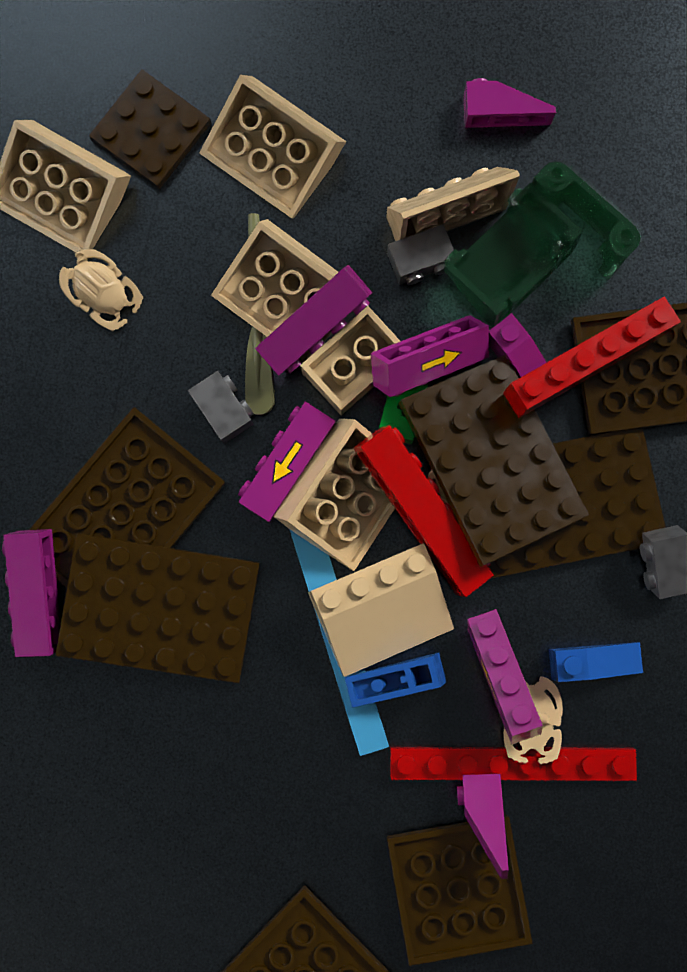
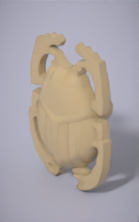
(99, 288)
(549, 716)

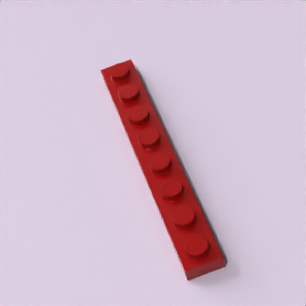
(454, 762)

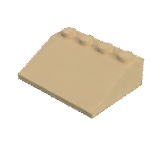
(271, 145)
(58, 186)
(454, 203)
(272, 279)
(337, 498)
(382, 609)

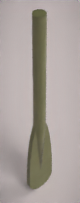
(258, 373)

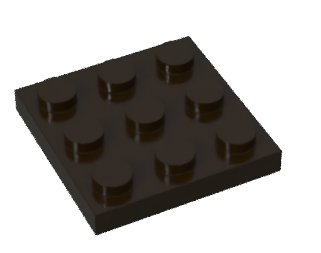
(150, 129)

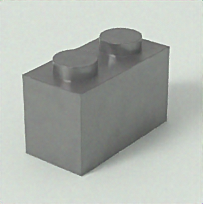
(420, 255)
(221, 406)
(665, 561)

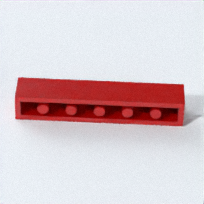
(591, 357)
(422, 509)

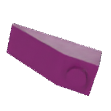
(501, 106)
(516, 345)
(485, 814)

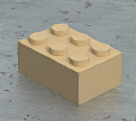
(343, 364)

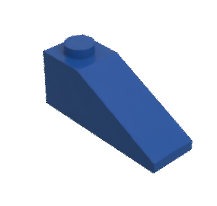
(595, 661)
(396, 680)

